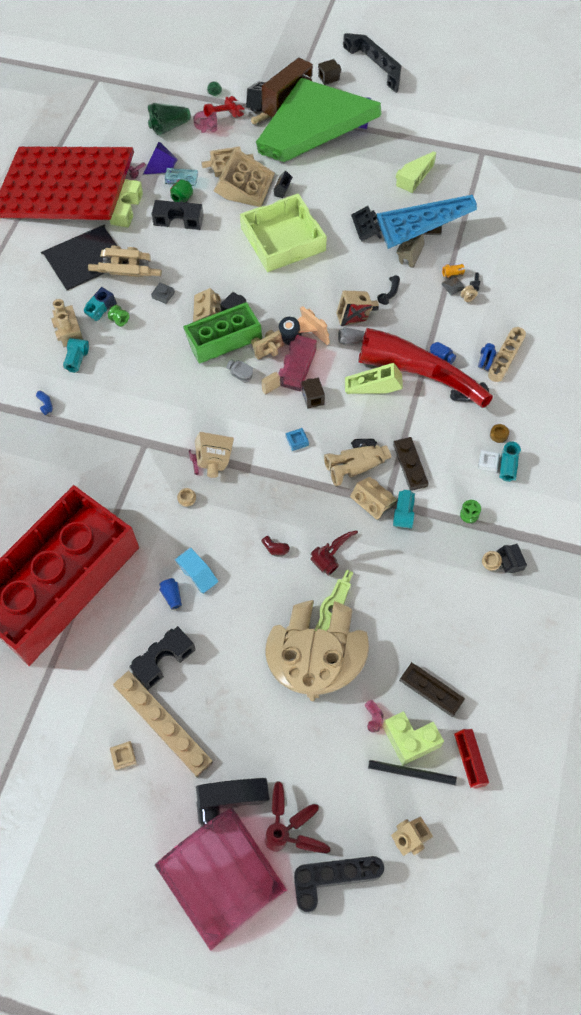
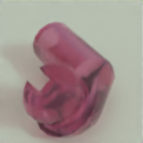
(377, 716)

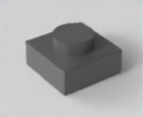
(163, 293)

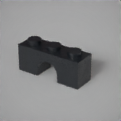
(166, 211)
(173, 644)

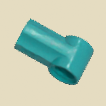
(75, 351)
(509, 462)
(404, 513)

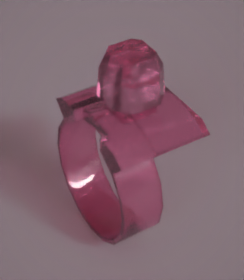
(207, 123)

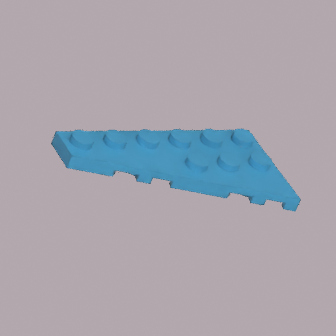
(413, 221)

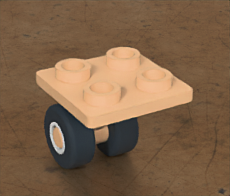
(290, 327)

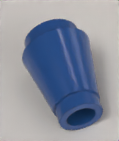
(171, 593)

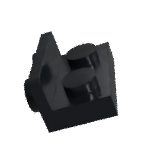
(366, 223)

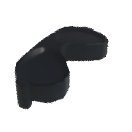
(358, 442)

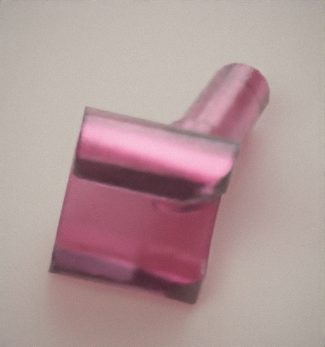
(135, 170)
(193, 458)

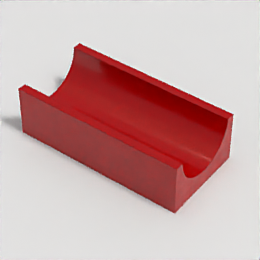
(59, 570)

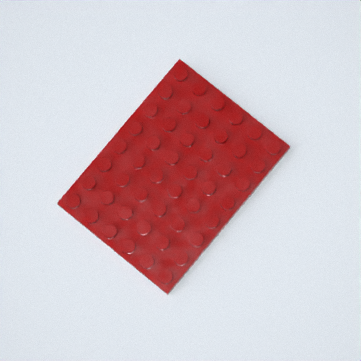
(64, 182)

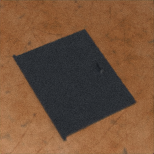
(72, 257)

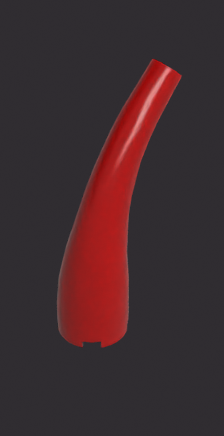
(385, 348)

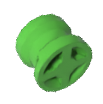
(118, 315)
(474, 510)

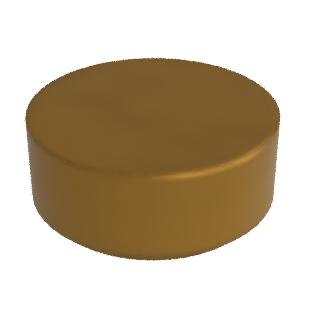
(499, 433)

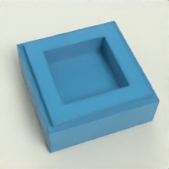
(297, 439)

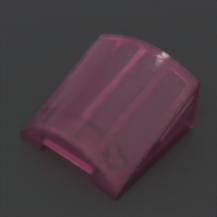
(220, 877)

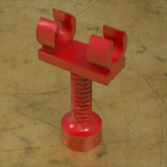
(229, 106)

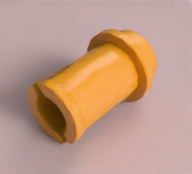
(448, 270)

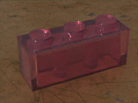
(297, 362)

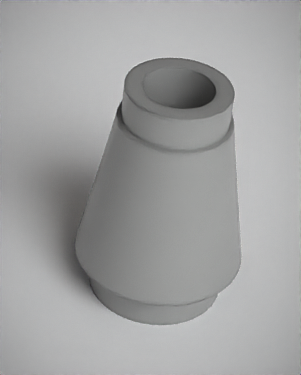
(350, 335)

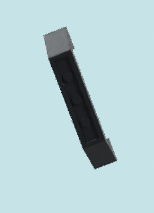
(357, 42)

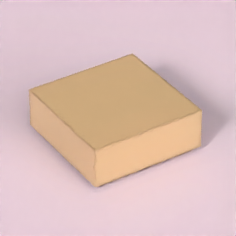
(270, 382)
(123, 755)

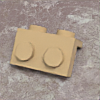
(206, 304)
(373, 497)

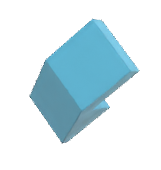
(197, 570)

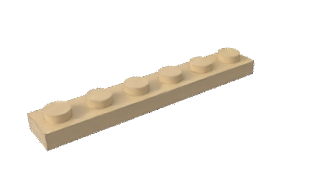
(163, 724)

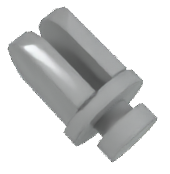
(240, 370)

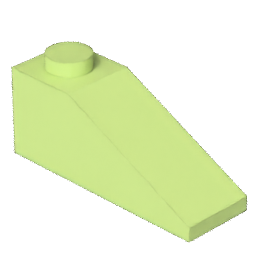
(414, 172)
(375, 381)

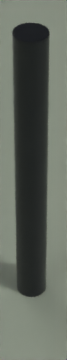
(412, 772)

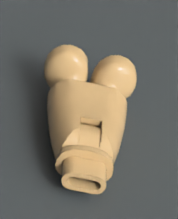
(355, 461)

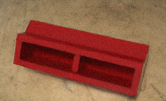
(474, 757)

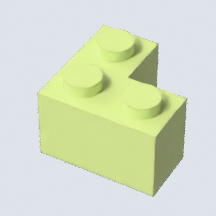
(409, 743)

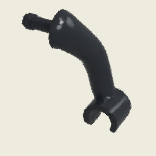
(384, 298)
(457, 396)

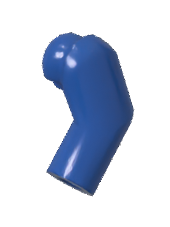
(45, 399)

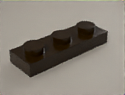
(410, 463)
(432, 689)

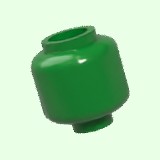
(181, 191)

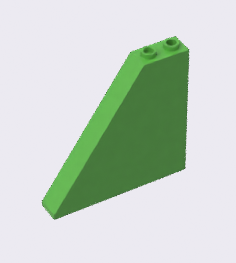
(313, 117)

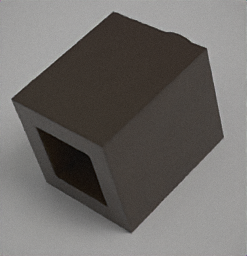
(329, 71)
(313, 392)

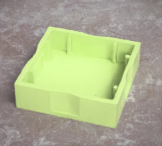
(283, 232)

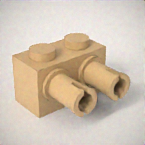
(65, 322)

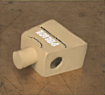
(213, 452)

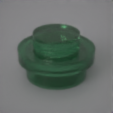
(214, 88)

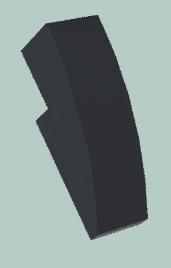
(232, 793)

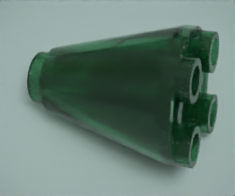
(166, 117)

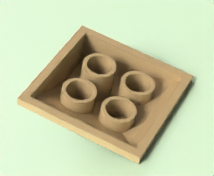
(244, 180)

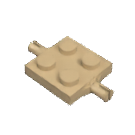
(219, 160)

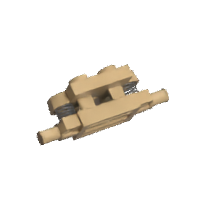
(132, 255)

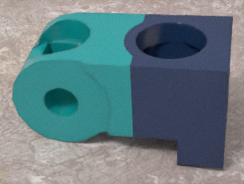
(99, 303)

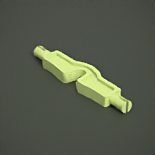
(338, 595)

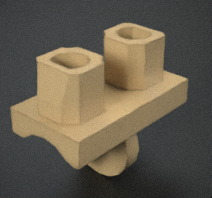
(267, 345)

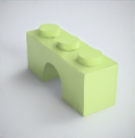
(130, 194)

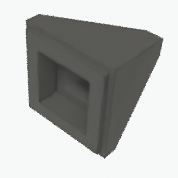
(453, 285)

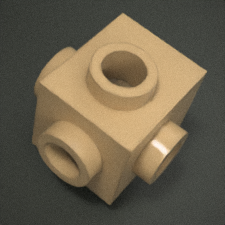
(411, 836)

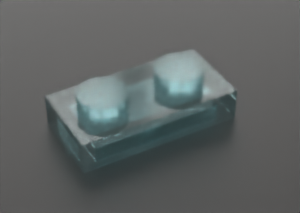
(173, 175)

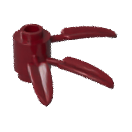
(324, 559)
(300, 818)

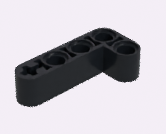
(339, 877)

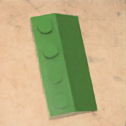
(222, 332)

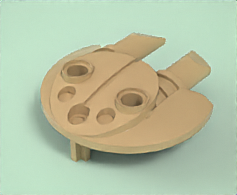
(315, 650)

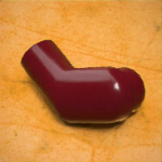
(275, 548)

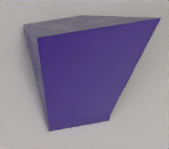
(160, 160)

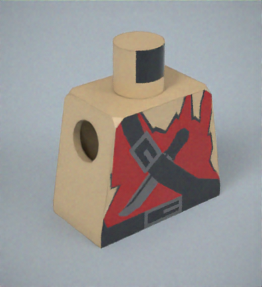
(355, 307)

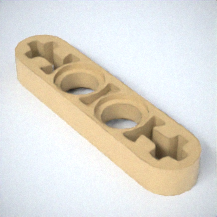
(505, 353)

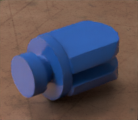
(443, 352)
(487, 352)

